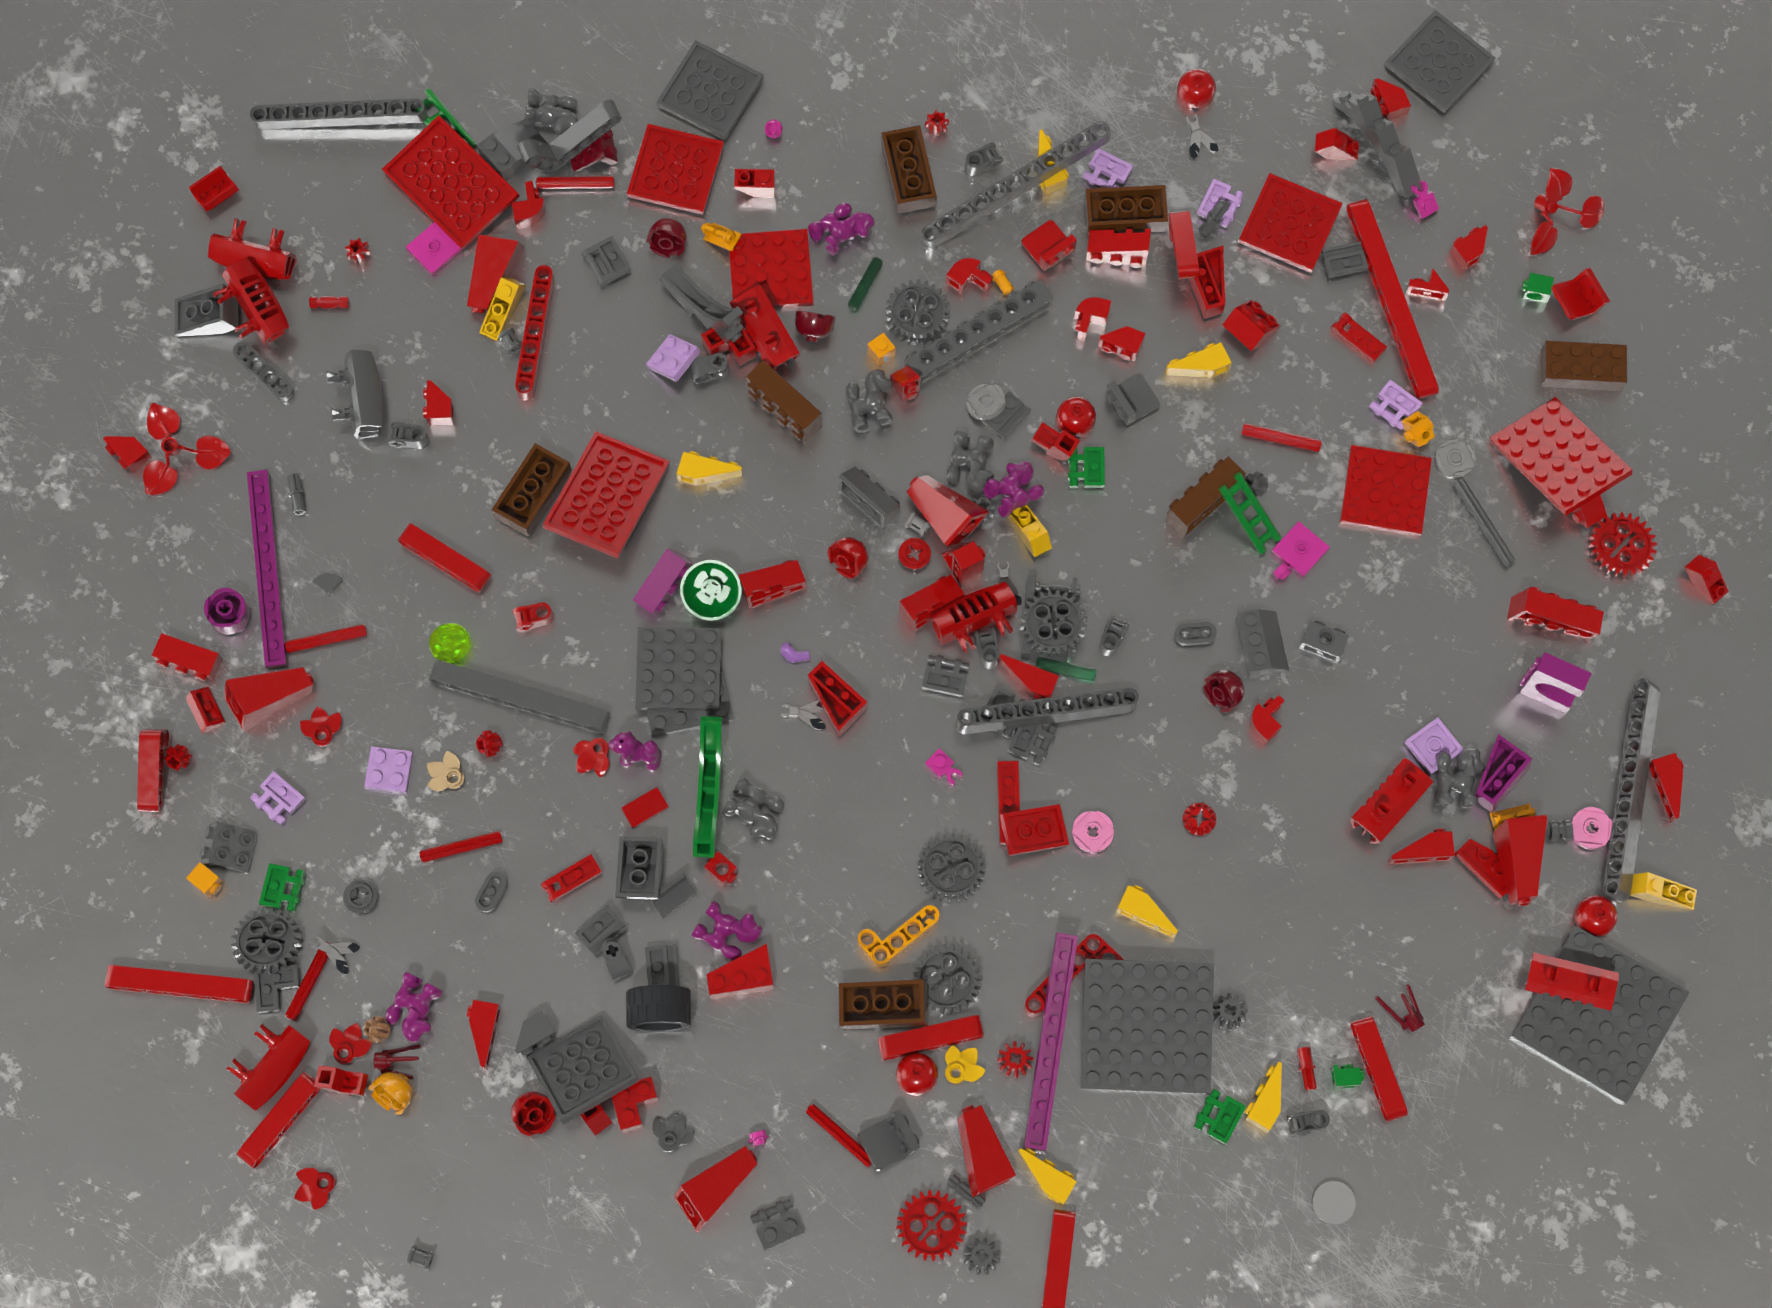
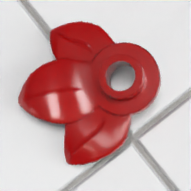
(321, 724)
(590, 759)
(351, 1041)
(311, 1188)

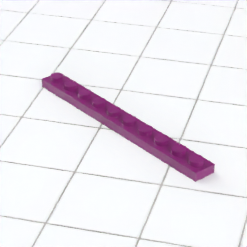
(266, 569)
(1050, 1041)

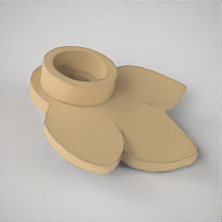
(443, 771)

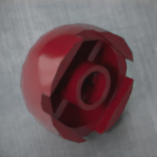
(667, 238)
(814, 325)
(1224, 689)

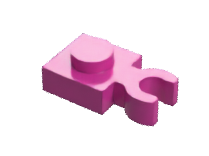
(1425, 201)
(942, 765)

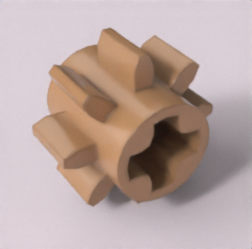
(376, 1029)

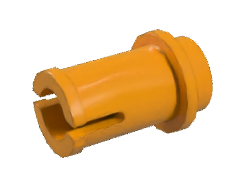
(1002, 281)

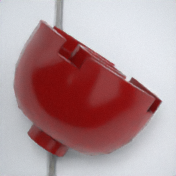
(1196, 89)
(1076, 416)
(849, 556)
(1595, 915)
(916, 1074)
(532, 1113)

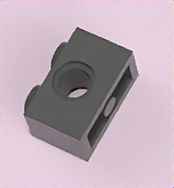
(1312, 643)

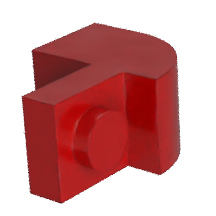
(531, 210)
(968, 271)
(1089, 311)
(1056, 444)
(1263, 723)
(341, 1081)

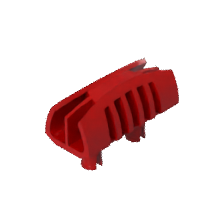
(268, 259)
(256, 300)
(765, 328)
(973, 613)
(1392, 800)
(1572, 981)
(274, 1067)

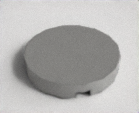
(986, 401)
(1455, 459)
(1333, 1203)

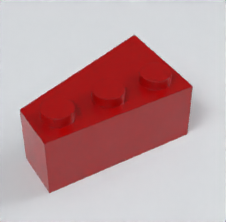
(1118, 248)
(1210, 285)
(965, 562)
(772, 583)
(919, 606)
(836, 697)
(742, 976)

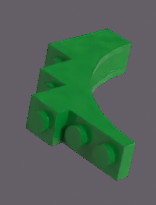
(708, 787)

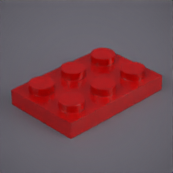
(1034, 830)

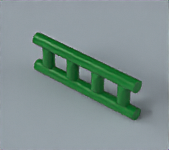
(444, 112)
(1239, 509)

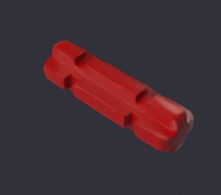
(328, 302)

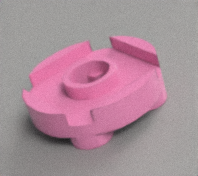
(1599, 820)
(1091, 843)

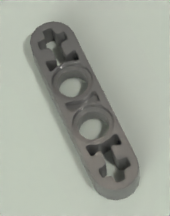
(264, 370)

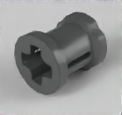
(510, 340)
(420, 1257)

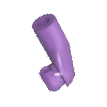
(792, 655)

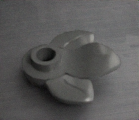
(672, 1128)

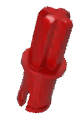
(1307, 1068)

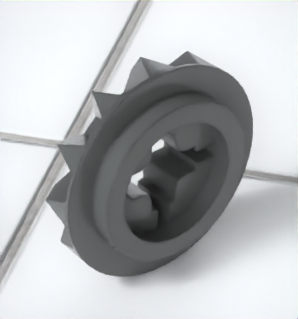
(351, 893)

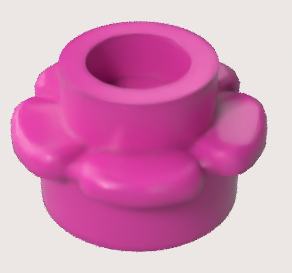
(773, 128)
(1282, 571)
(758, 1137)

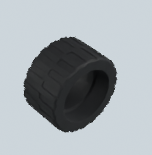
(658, 1008)

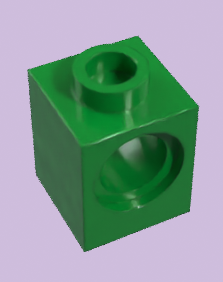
(1537, 287)

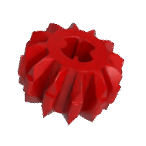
(1017, 1052)

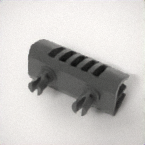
(363, 392)

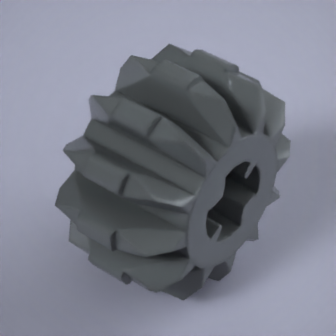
(1230, 1004)
(975, 1260)

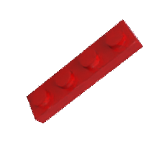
(1007, 791)

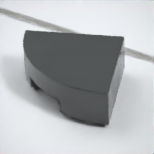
(328, 582)

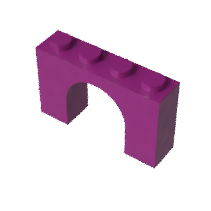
(1554, 682)

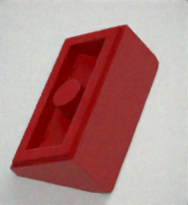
(205, 709)
(644, 807)

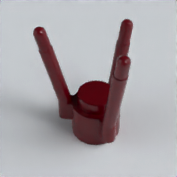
(1414, 1019)
(384, 1059)

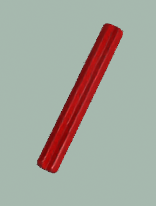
(575, 182)
(1281, 437)
(325, 638)
(460, 846)
(306, 985)
(838, 1133)

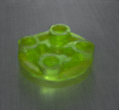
(450, 643)

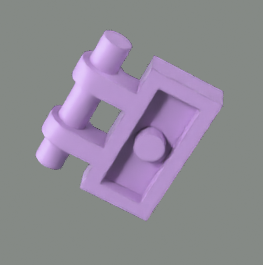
(1109, 166)
(1215, 193)
(1399, 400)
(282, 793)

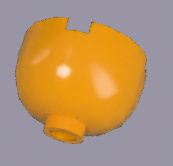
(392, 1091)

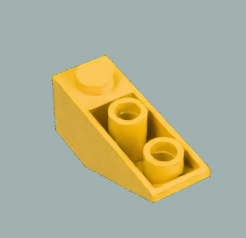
(1060, 179)
(502, 307)
(1205, 363)
(702, 470)
(1030, 530)
(1662, 891)
(1268, 1104)
(1052, 1183)

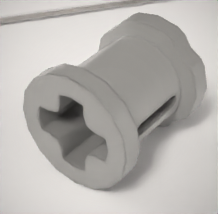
(917, 524)

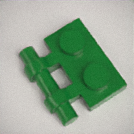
(1093, 468)
(275, 886)
(1226, 1119)

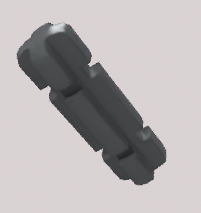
(964, 1189)

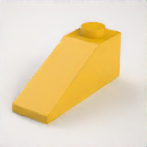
(1141, 908)

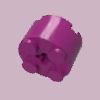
(233, 620)

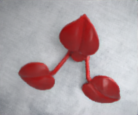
(1558, 186)
(163, 422)

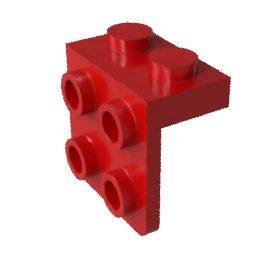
(1048, 244)
(1581, 295)

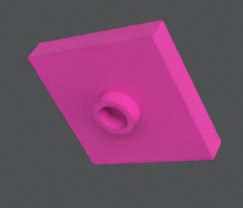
(433, 249)
(1300, 549)

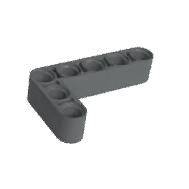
(572, 141)

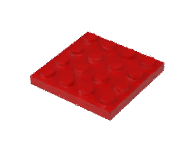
(675, 169)
(1290, 223)
(777, 263)
(1386, 490)

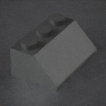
(869, 496)
(1261, 643)

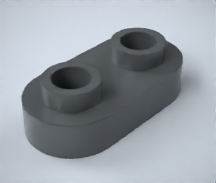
(1195, 632)
(490, 892)

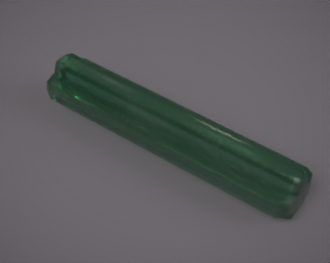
(865, 283)
(1066, 668)

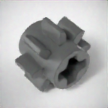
(1257, 483)
(987, 505)

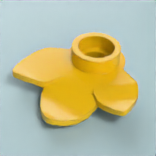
(965, 1063)

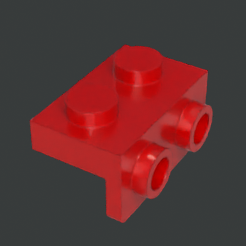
(213, 189)

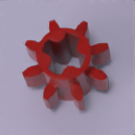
(936, 128)
(357, 250)
(488, 743)
(177, 757)

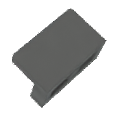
(673, 896)

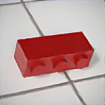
(186, 658)

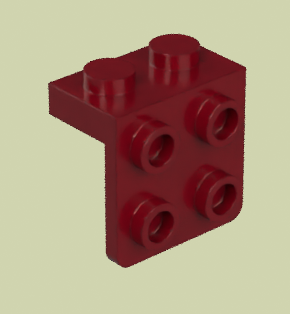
(600, 150)

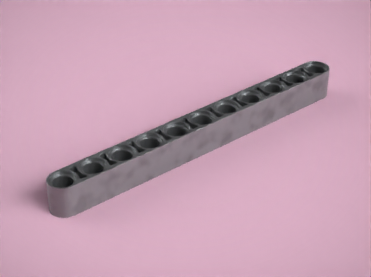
(1021, 175)
(1632, 776)

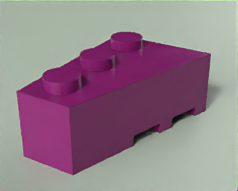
(663, 581)
(1502, 773)

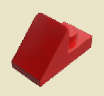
(1433, 289)

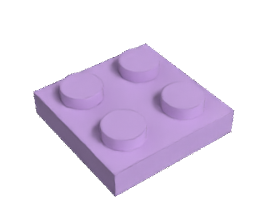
(673, 357)
(1431, 742)
(388, 770)

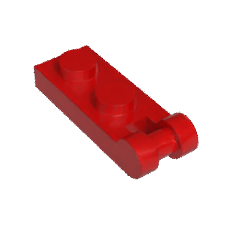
(1358, 338)
(571, 878)

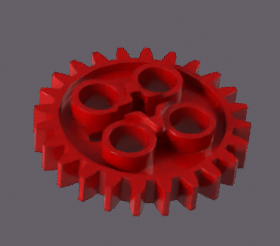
(1637, 557)
(946, 1239)

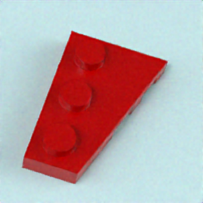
(1484, 865)

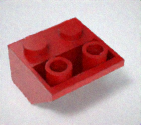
(1251, 324)

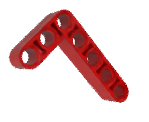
(1082, 951)

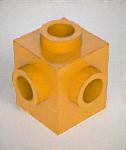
(1418, 429)

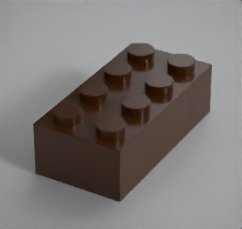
(908, 169)
(1126, 209)
(1583, 365)
(783, 402)
(531, 489)
(1203, 498)
(883, 1004)

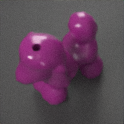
(840, 230)
(1009, 486)
(633, 751)
(725, 925)
(418, 1006)

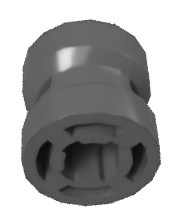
(1560, 830)

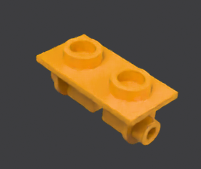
(720, 235)
(1515, 812)

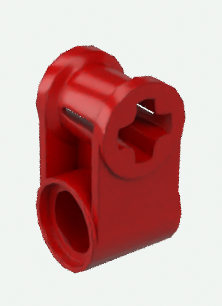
(531, 616)

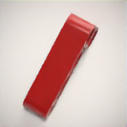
(1184, 244)
(150, 769)

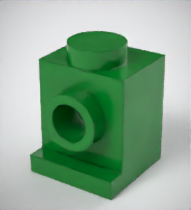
(1346, 1076)

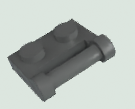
(612, 258)

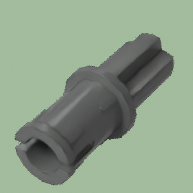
(1214, 218)
(296, 494)

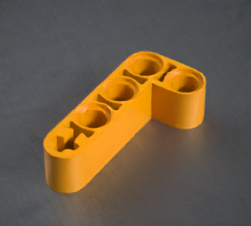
(901, 933)

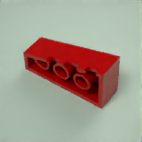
(1555, 613)

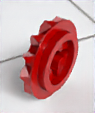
(916, 545)
(1191, 823)

